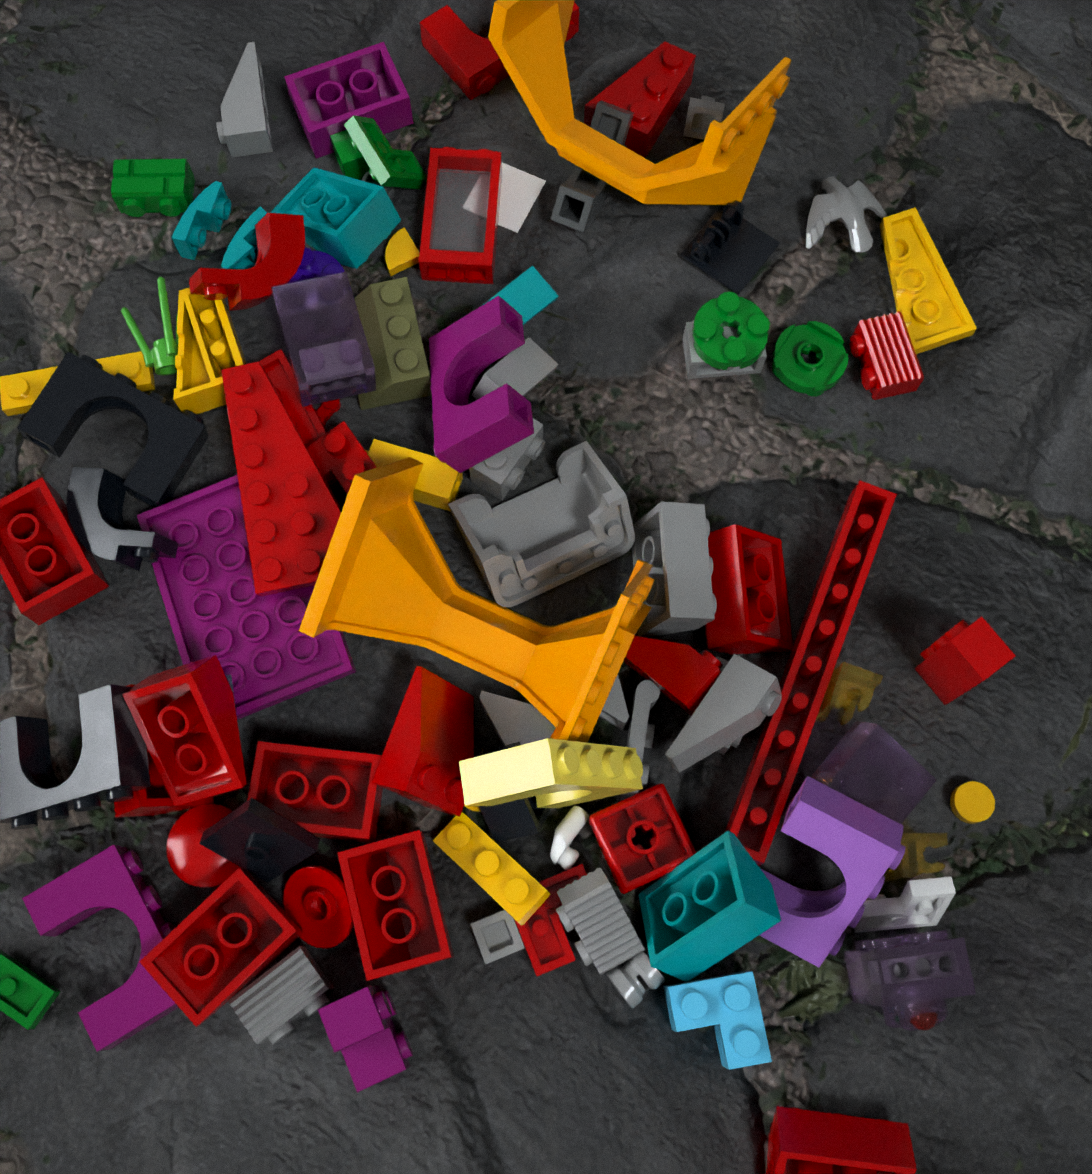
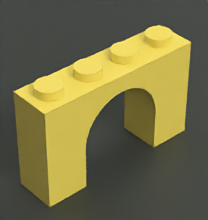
(553, 771)

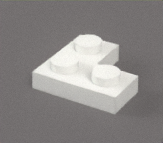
(919, 905)

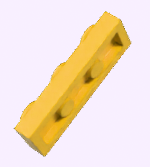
(491, 868)

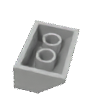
(676, 544)

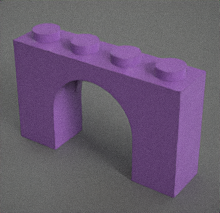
(859, 844)

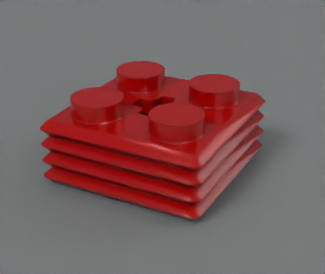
(649, 811)

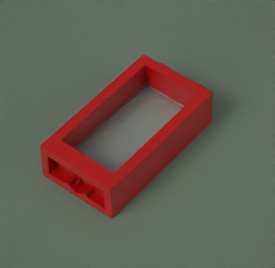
(461, 215)

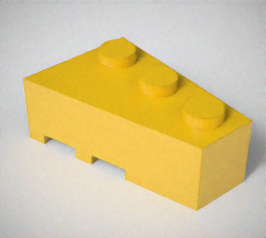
(204, 349)

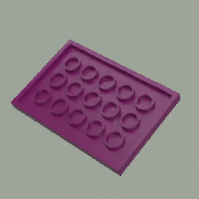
(218, 613)

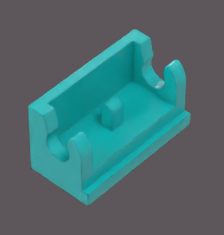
(528, 294)

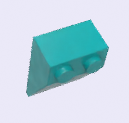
(341, 215)

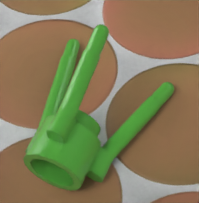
(164, 349)

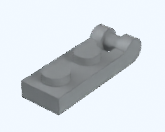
(640, 732)

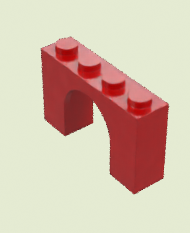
(467, 56)

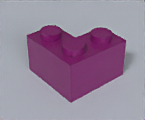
(366, 1036)

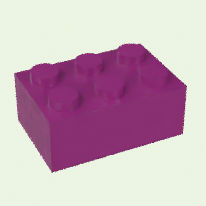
(350, 85)

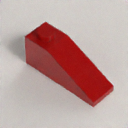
(675, 668)

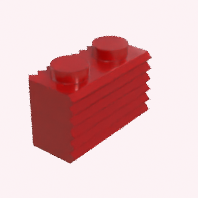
(886, 356)

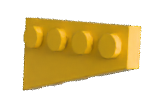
(922, 284)

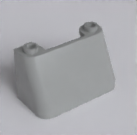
(548, 530)

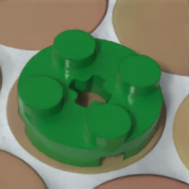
(735, 312)
(806, 377)

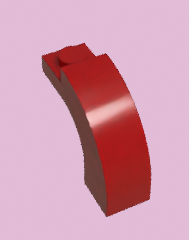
(278, 259)

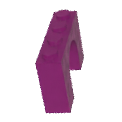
(458, 355)
(99, 884)

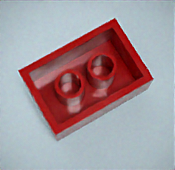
(42, 555)
(319, 789)

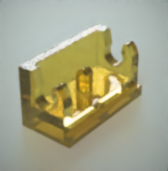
(846, 689)
(913, 859)

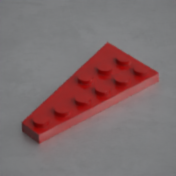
(282, 490)

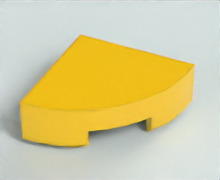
(401, 252)

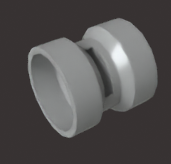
(635, 978)

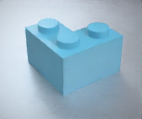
(734, 1010)

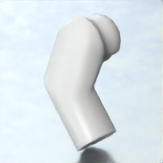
(564, 835)

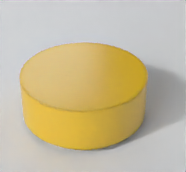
(972, 802)

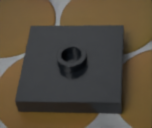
(260, 840)

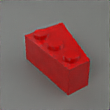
(651, 92)
(963, 659)

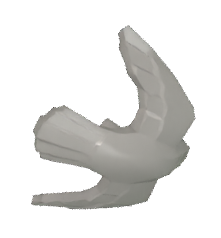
(846, 206)

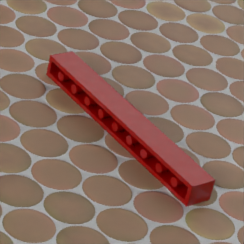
(809, 669)

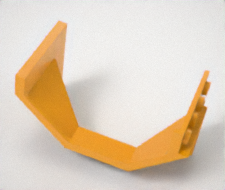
(714, 172)
(394, 585)

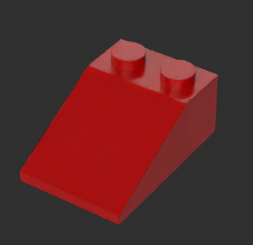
(190, 729)
(428, 742)
(221, 946)

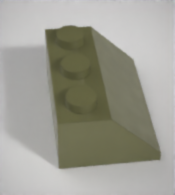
(394, 344)

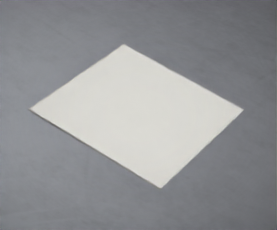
(517, 196)

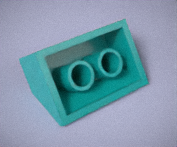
(706, 909)

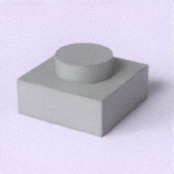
(497, 936)

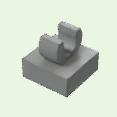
(700, 115)

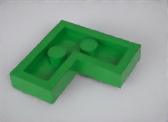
(387, 165)
(23, 993)

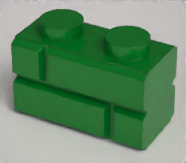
(152, 186)

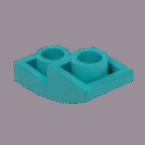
(203, 214)
(243, 246)

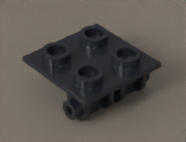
(730, 248)

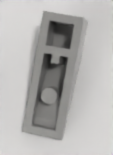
(245, 109)
(728, 711)

